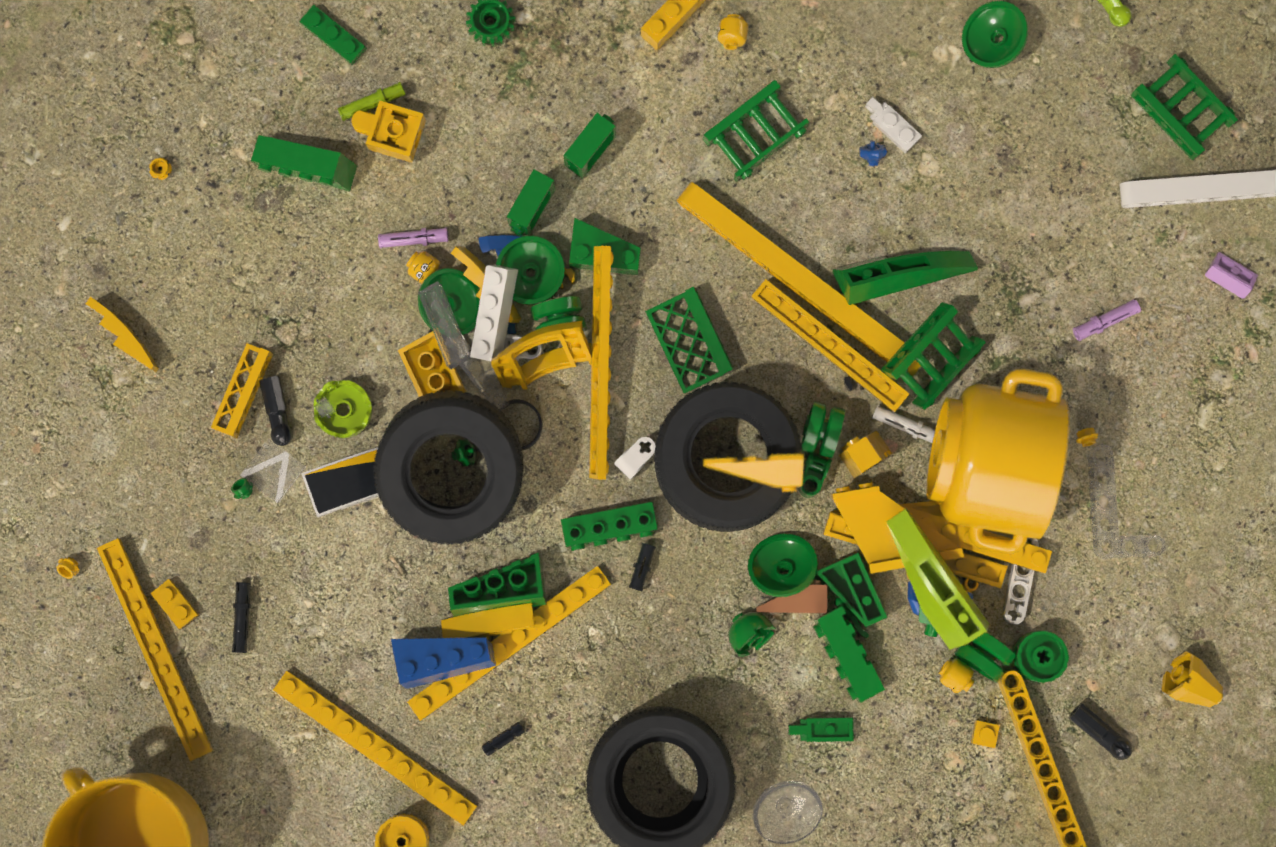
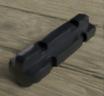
(503, 739)

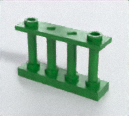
(735, 123)
(1177, 128)
(914, 348)

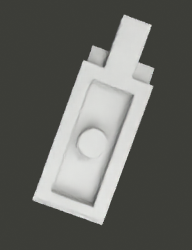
(893, 125)

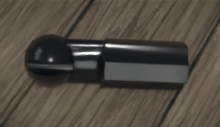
(276, 410)
(1101, 732)

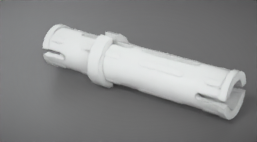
(903, 423)

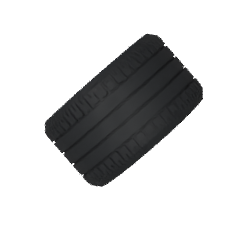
(458, 415)
(673, 455)
(714, 791)

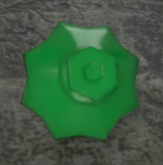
(464, 452)

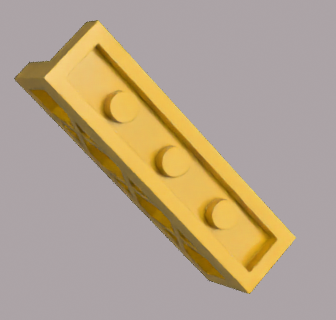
(247, 392)

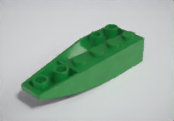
(898, 273)

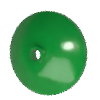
(984, 29)
(540, 256)
(460, 295)
(778, 555)

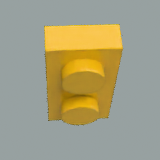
(174, 604)

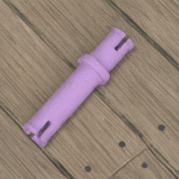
(437, 235)
(1099, 323)

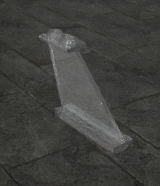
(456, 349)

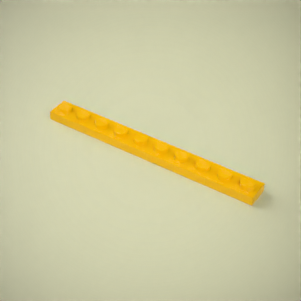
(600, 362)
(508, 644)
(155, 649)
(375, 747)

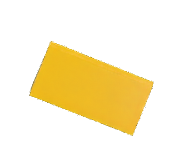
(428, 368)

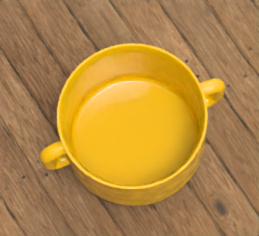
(1000, 459)
(126, 813)

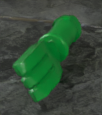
(850, 616)

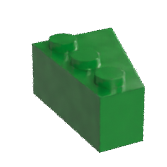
(585, 237)
(855, 588)

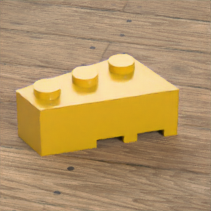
(864, 453)

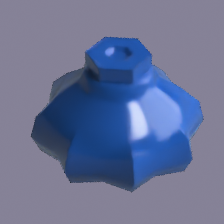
(873, 152)

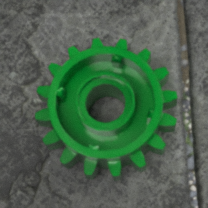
(490, 33)

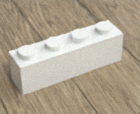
(493, 312)

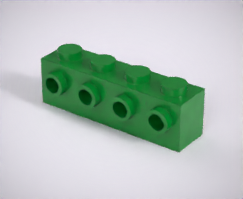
(608, 525)

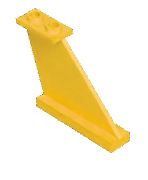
(867, 515)

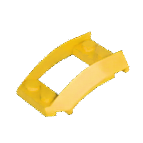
(574, 350)

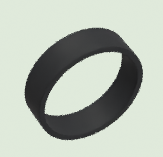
(539, 417)

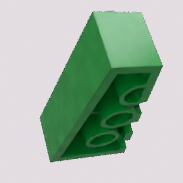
(304, 162)
(508, 586)
(848, 654)

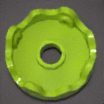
(360, 409)

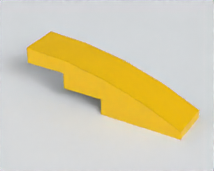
(476, 273)
(126, 339)
(489, 622)

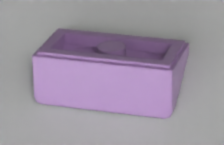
(1231, 275)

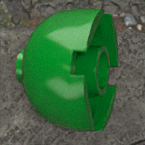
(749, 631)

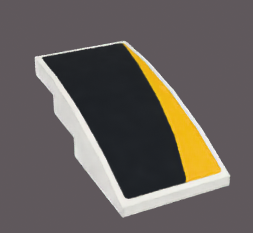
(342, 483)

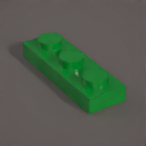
(332, 35)

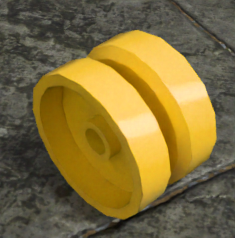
(405, 826)

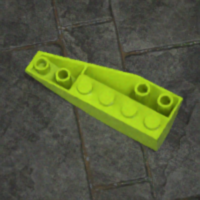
(935, 585)

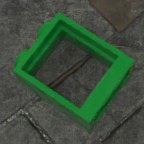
(590, 145)
(530, 203)

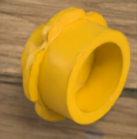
(160, 162)
(1086, 437)
(67, 567)

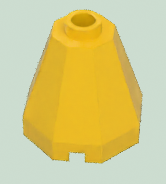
(1192, 682)

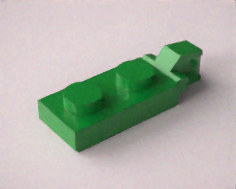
(824, 729)

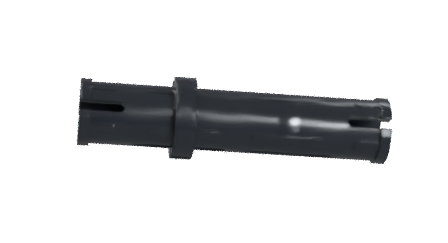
(241, 617)

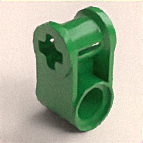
(815, 471)

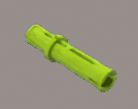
(371, 101)

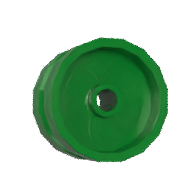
(558, 311)
(822, 429)
(983, 656)
(1053, 660)

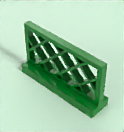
(707, 331)

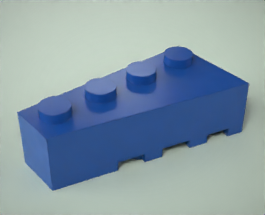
(439, 658)

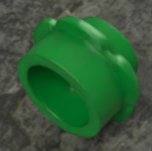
(242, 488)

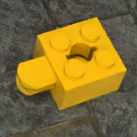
(391, 130)

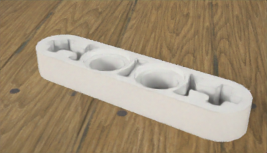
(1026, 582)

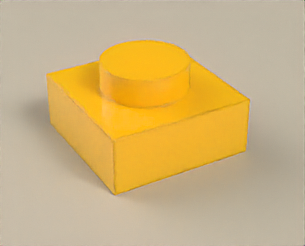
(985, 734)

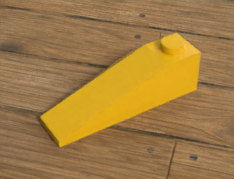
(775, 471)

